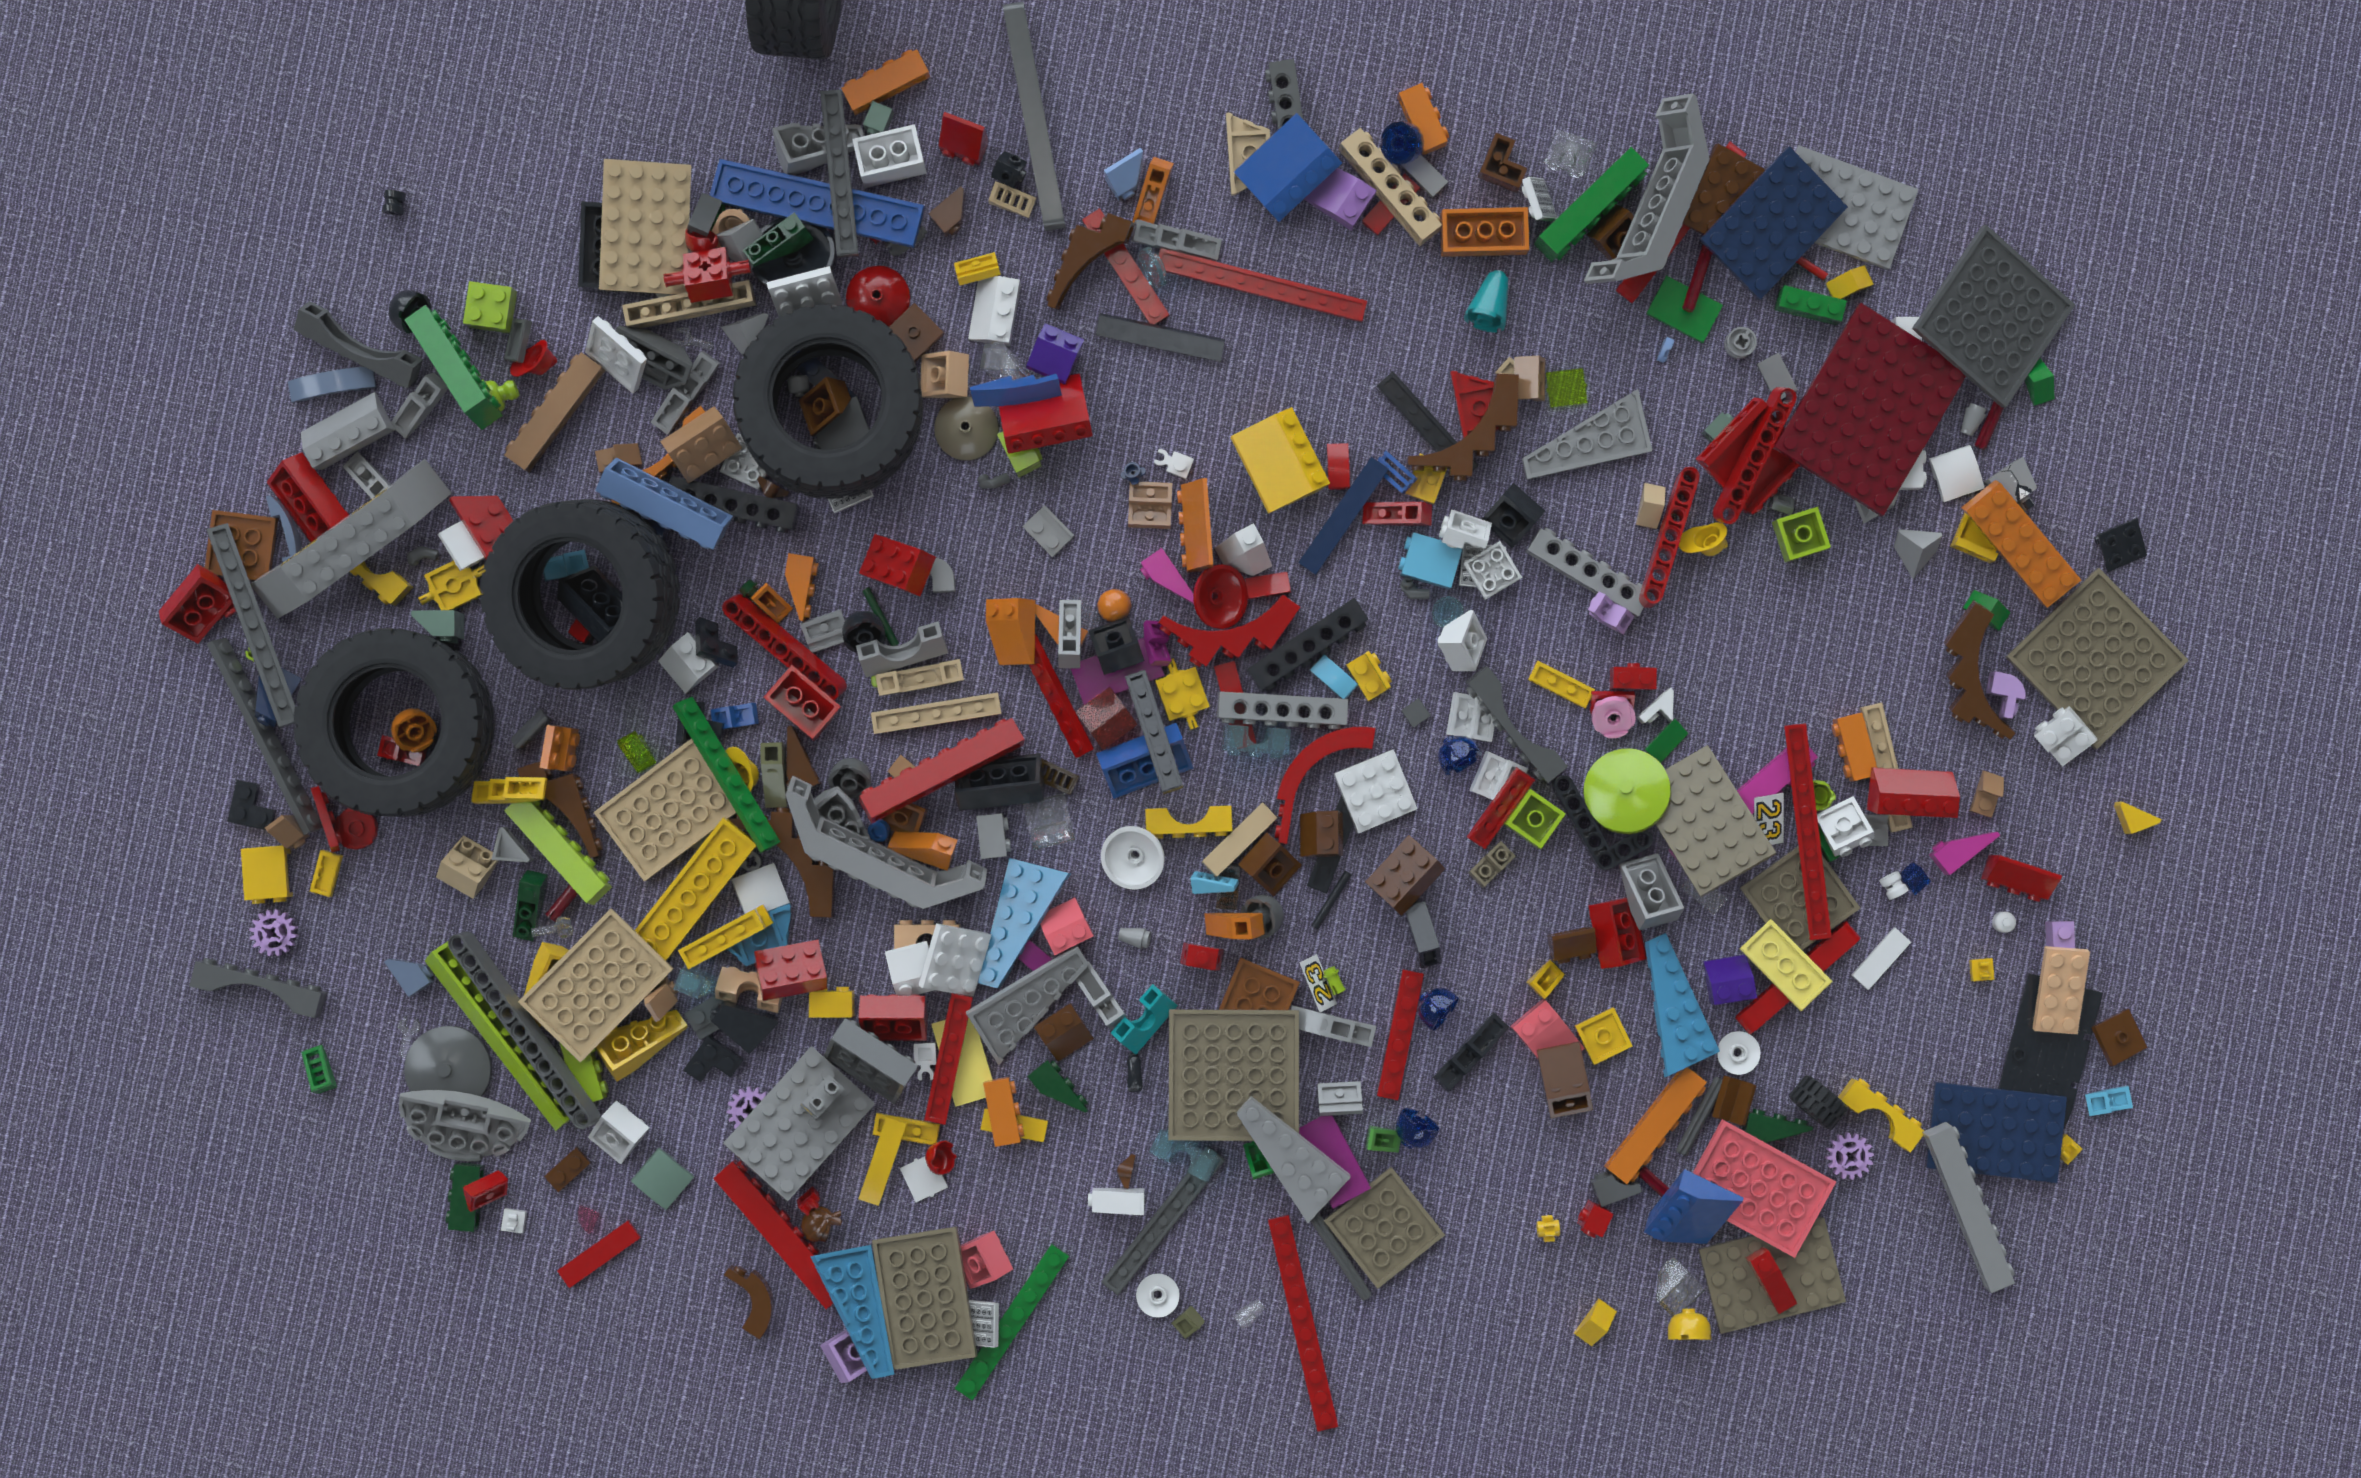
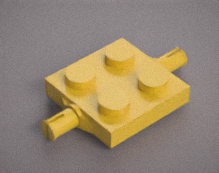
(451, 586)
(1182, 694)

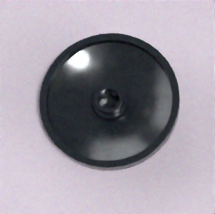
(812, 256)

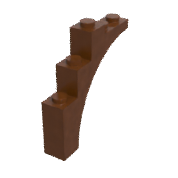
(1459, 457)
(1966, 641)
(818, 878)

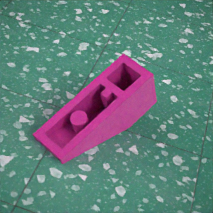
(1164, 574)
(1954, 853)

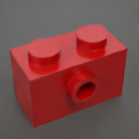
(1633, 677)
(1594, 1219)

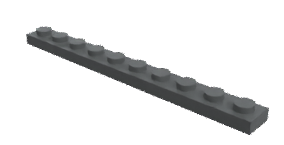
(252, 624)
(265, 737)

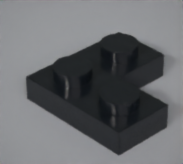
(711, 647)
(244, 808)
(712, 1054)

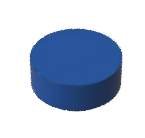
(879, 830)

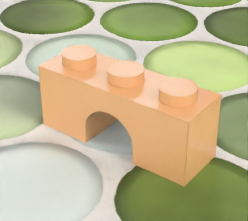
(908, 934)
(734, 982)

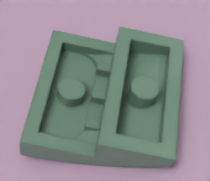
(662, 1178)

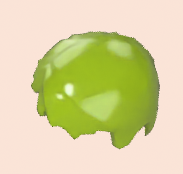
(1823, 795)

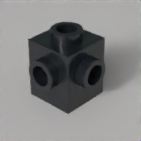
(1009, 169)

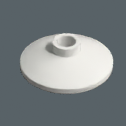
(1749, 1052)
(1157, 1306)

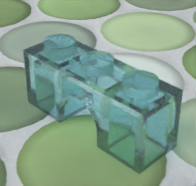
(1237, 740)
(695, 982)
(1202, 1161)

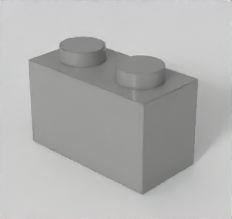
(993, 836)

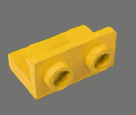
(1369, 675)

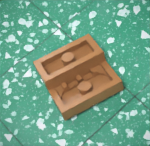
(1150, 505)

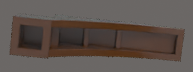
(1084, 249)
(568, 797)

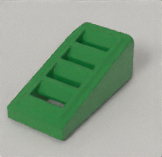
(311, 1073)

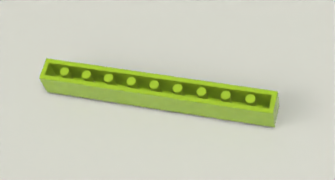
(476, 1008)

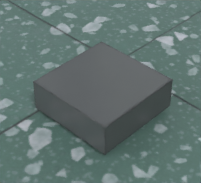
(1782, 503)
(1415, 713)

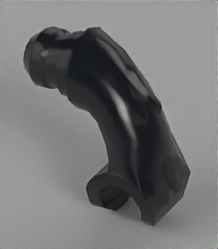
(1134, 1079)

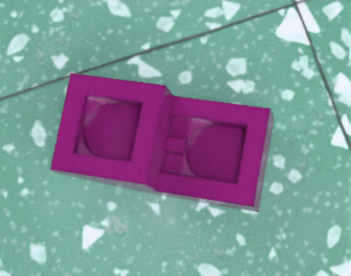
(1155, 644)

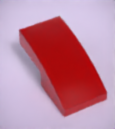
(1338, 466)
(390, 750)

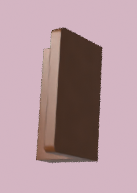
(1734, 1100)

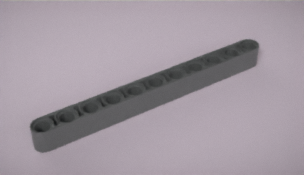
(1034, 116)
(533, 1033)

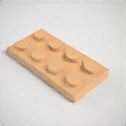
(2061, 990)

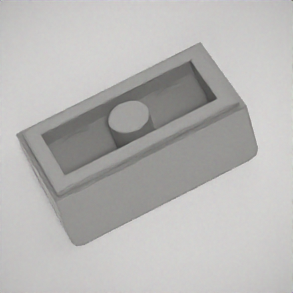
(1776, 373)

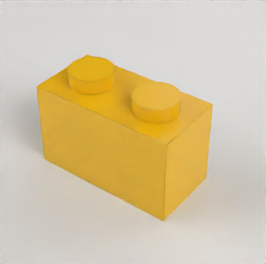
(831, 1003)

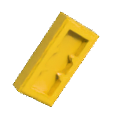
(326, 873)

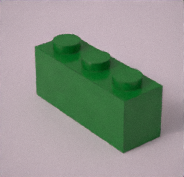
(1810, 305)

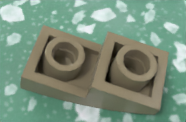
(1491, 864)

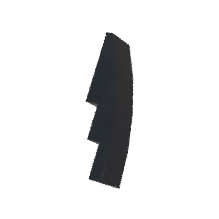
(1470, 1052)

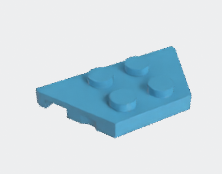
(770, 937)

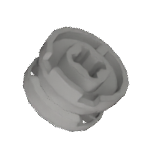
(1740, 342)

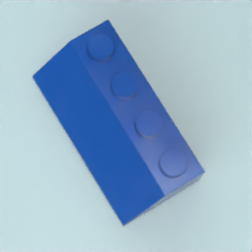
(1130, 764)

